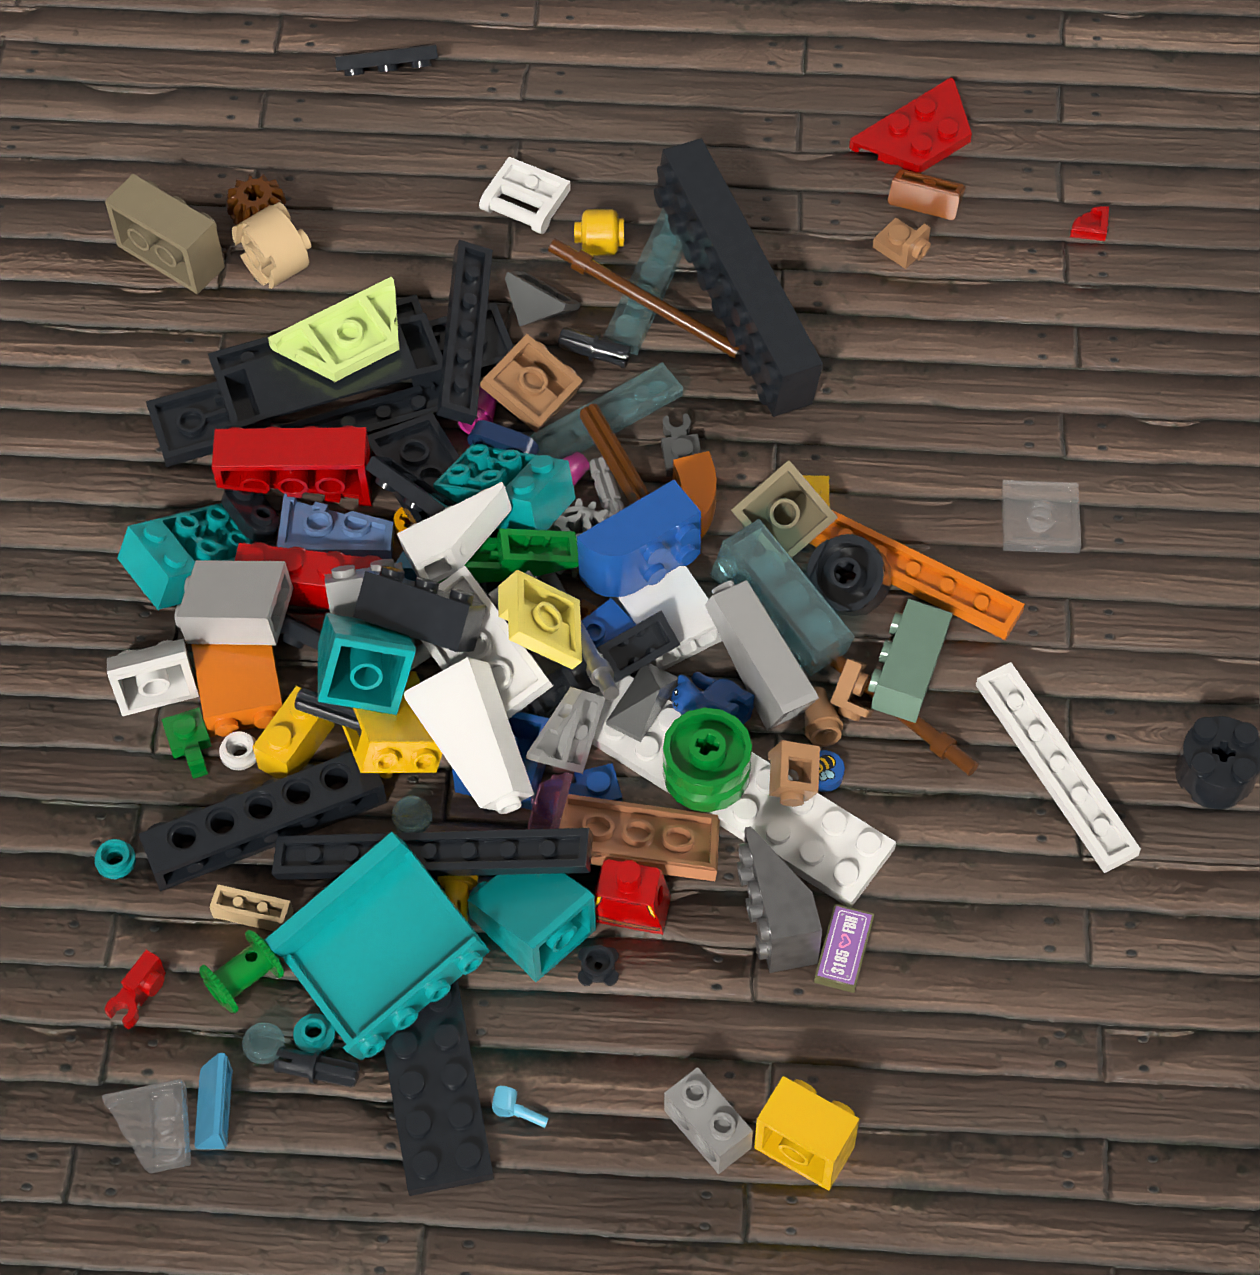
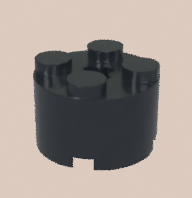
(856, 554)
(1219, 761)

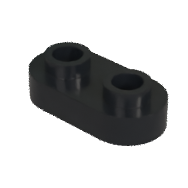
(251, 514)

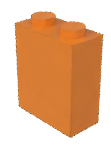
(237, 686)

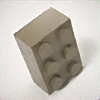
(165, 233)

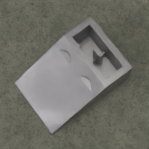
(779, 905)

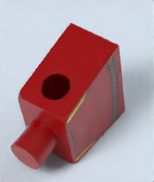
(631, 896)

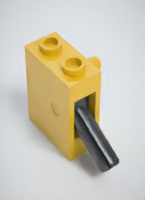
(380, 740)

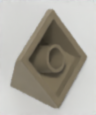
(787, 508)

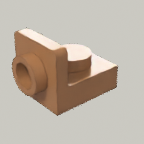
(902, 242)
(852, 683)

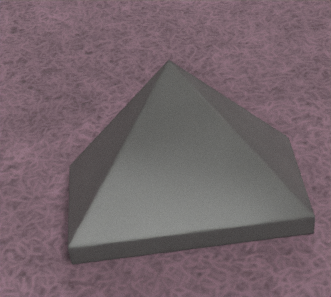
(535, 299)
(642, 702)

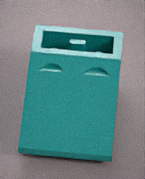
(535, 484)
(164, 550)

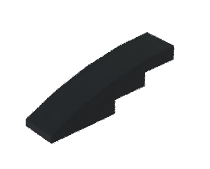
(625, 654)

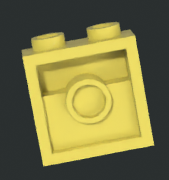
(541, 618)

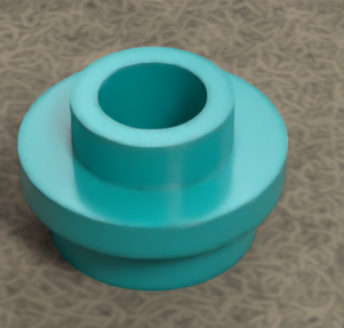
(110, 850)
(322, 1042)

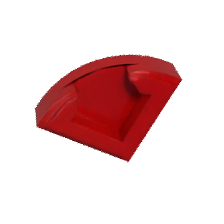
(1091, 224)

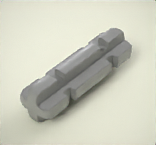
(606, 486)

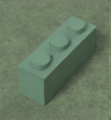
(909, 660)

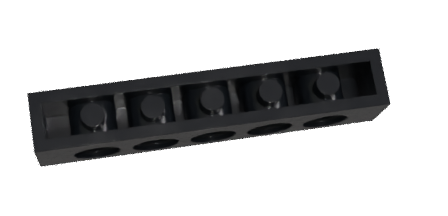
(253, 835)

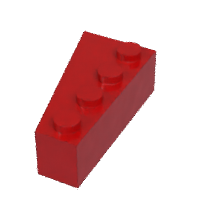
(295, 461)

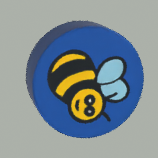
(830, 771)

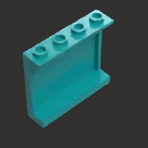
(378, 946)

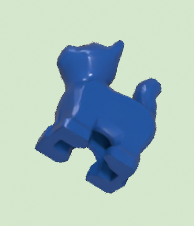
(717, 694)

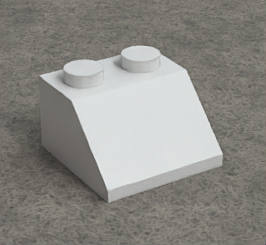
(152, 677)

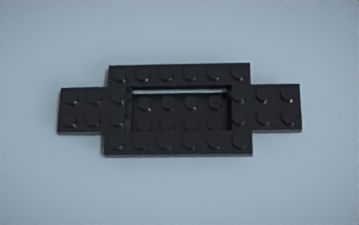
(263, 385)

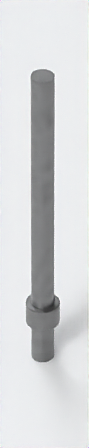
(597, 667)

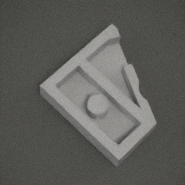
(569, 732)

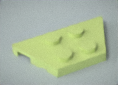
(345, 334)

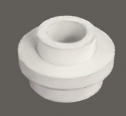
(233, 743)

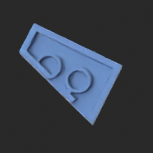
(326, 530)

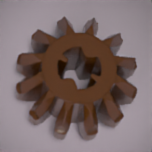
(252, 197)

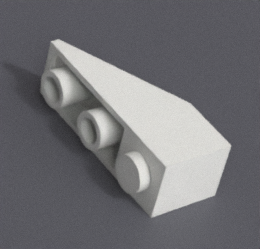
(451, 537)

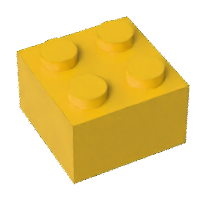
(806, 1132)

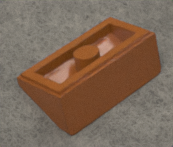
(926, 194)

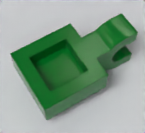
(187, 737)

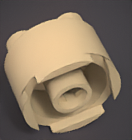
(272, 245)

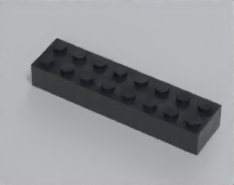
(737, 278)

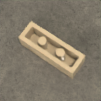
(250, 908)

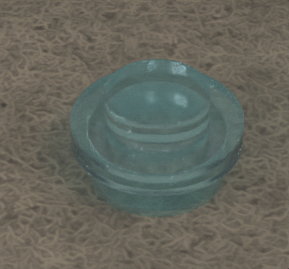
(412, 814)
(262, 1043)

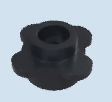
(598, 954)

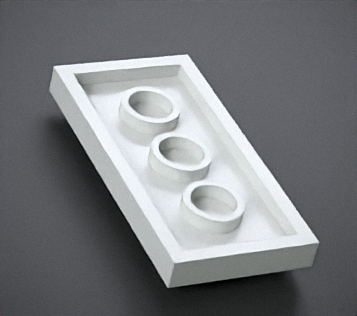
(512, 666)

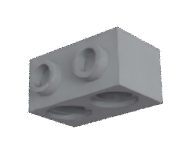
(708, 1120)

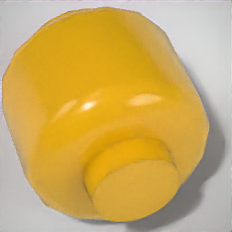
(600, 232)

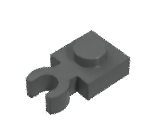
(678, 442)

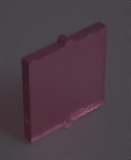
(550, 802)

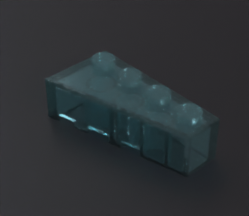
(790, 599)

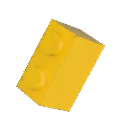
(290, 739)

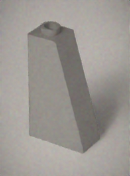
(760, 654)

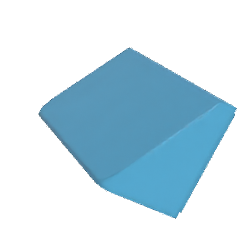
(214, 1103)

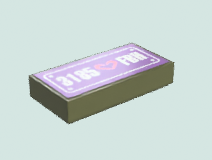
(844, 948)

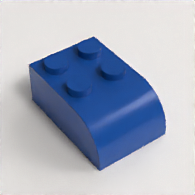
(640, 543)

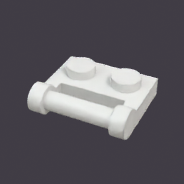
(529, 186)

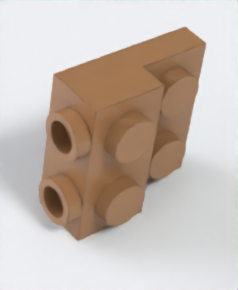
(531, 383)

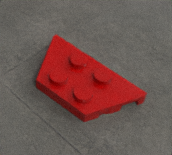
(919, 131)

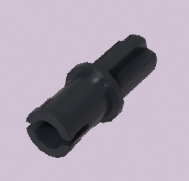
(594, 347)
(317, 1067)

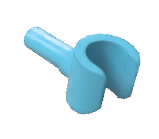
(505, 1106)

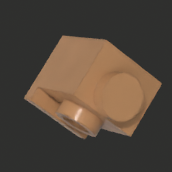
(799, 762)

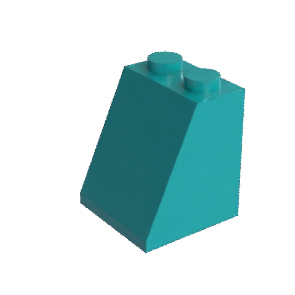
(362, 664)
(534, 917)

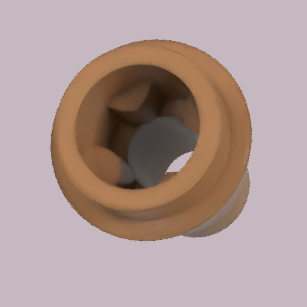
(822, 721)

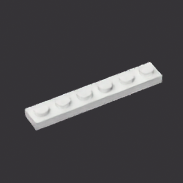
(1058, 767)

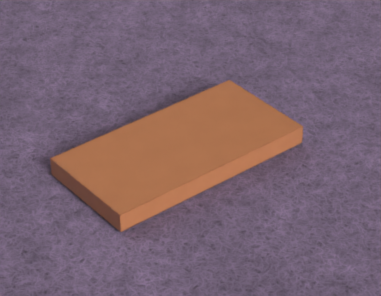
(652, 836)

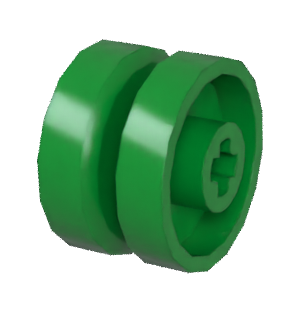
(707, 759)

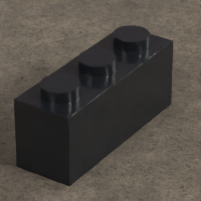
(420, 609)

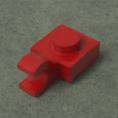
(140, 982)

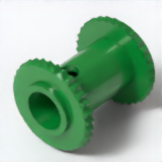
(241, 971)

